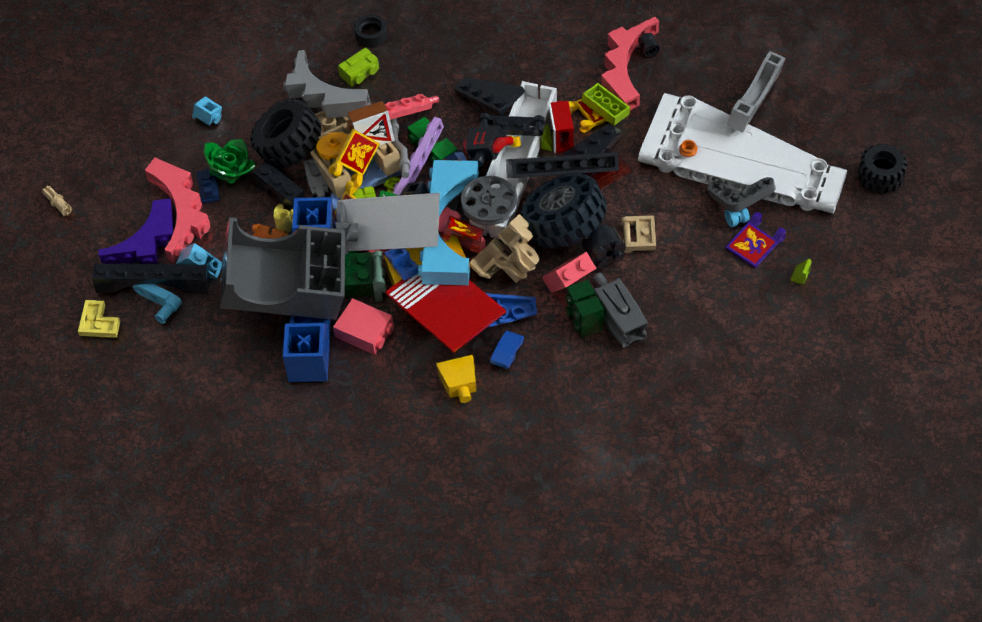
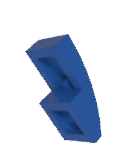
(402, 263)
(506, 349)

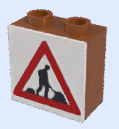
(372, 122)

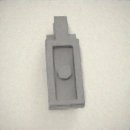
(315, 179)

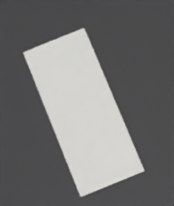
(393, 221)

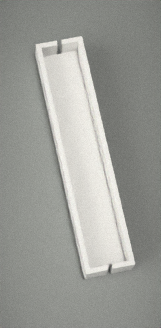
(526, 106)

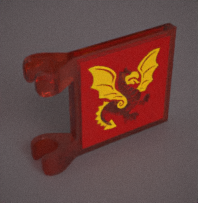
(463, 230)

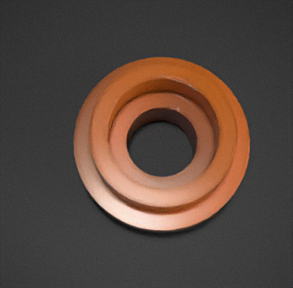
(688, 144)

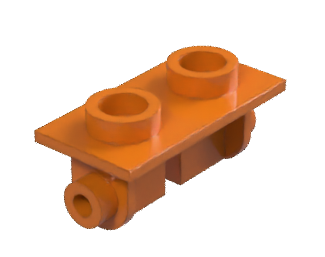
(263, 232)

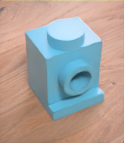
(207, 111)

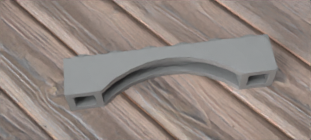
(759, 88)

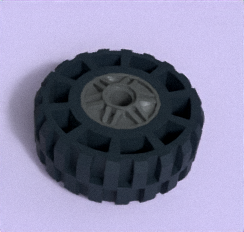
(564, 210)

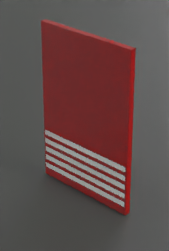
(447, 311)

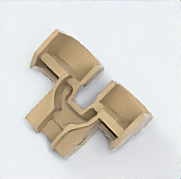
(518, 262)

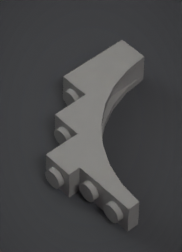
(316, 93)

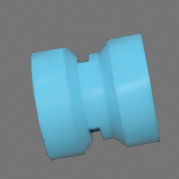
(734, 218)

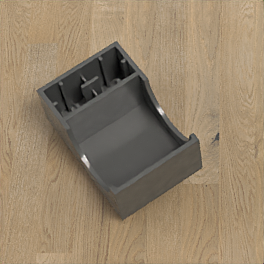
(284, 274)

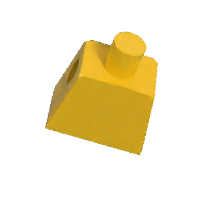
(458, 377)

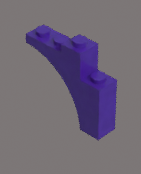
(144, 244)

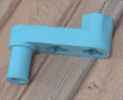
(161, 296)

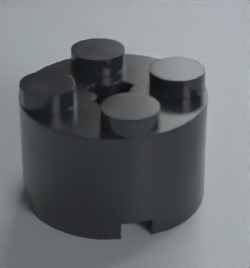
(604, 246)

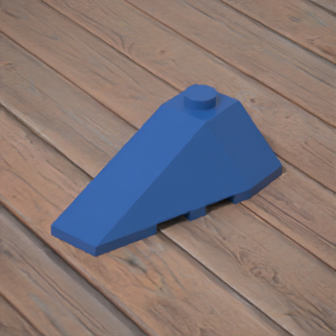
(516, 307)

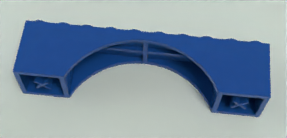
(307, 337)

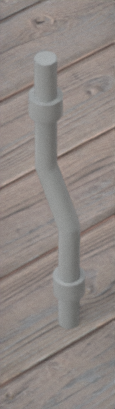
(404, 163)

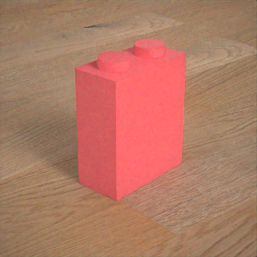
(568, 272)
(363, 326)

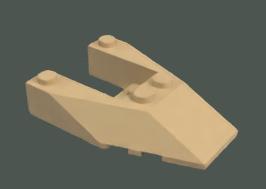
(386, 155)

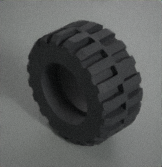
(286, 133)

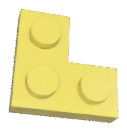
(93, 322)

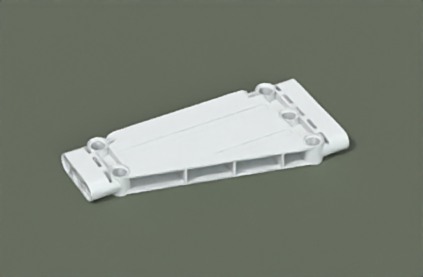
(736, 156)

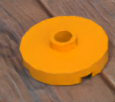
(331, 145)

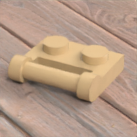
(644, 233)

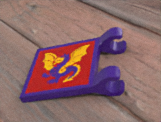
(754, 244)

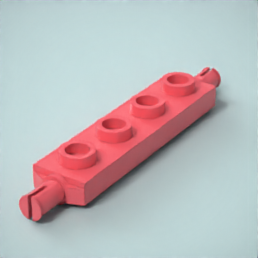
(410, 105)

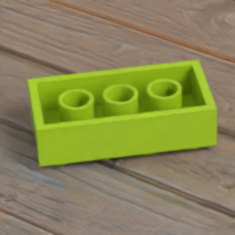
(605, 104)

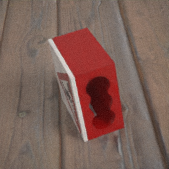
(561, 126)

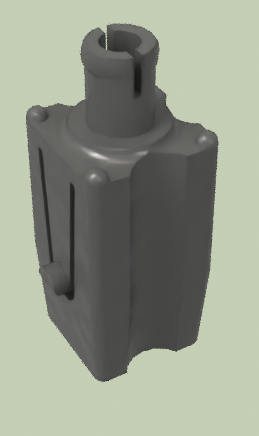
(621, 311)

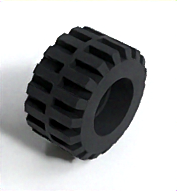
(885, 157)

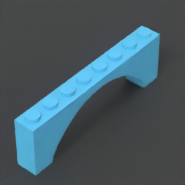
(441, 263)

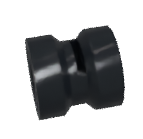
(648, 43)

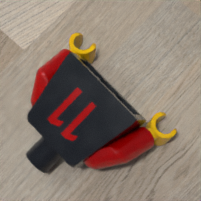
(487, 142)

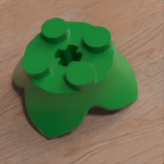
(228, 161)

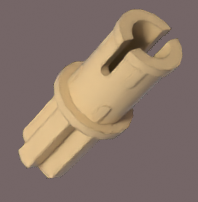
(57, 201)

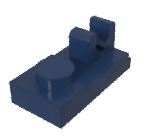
(207, 187)

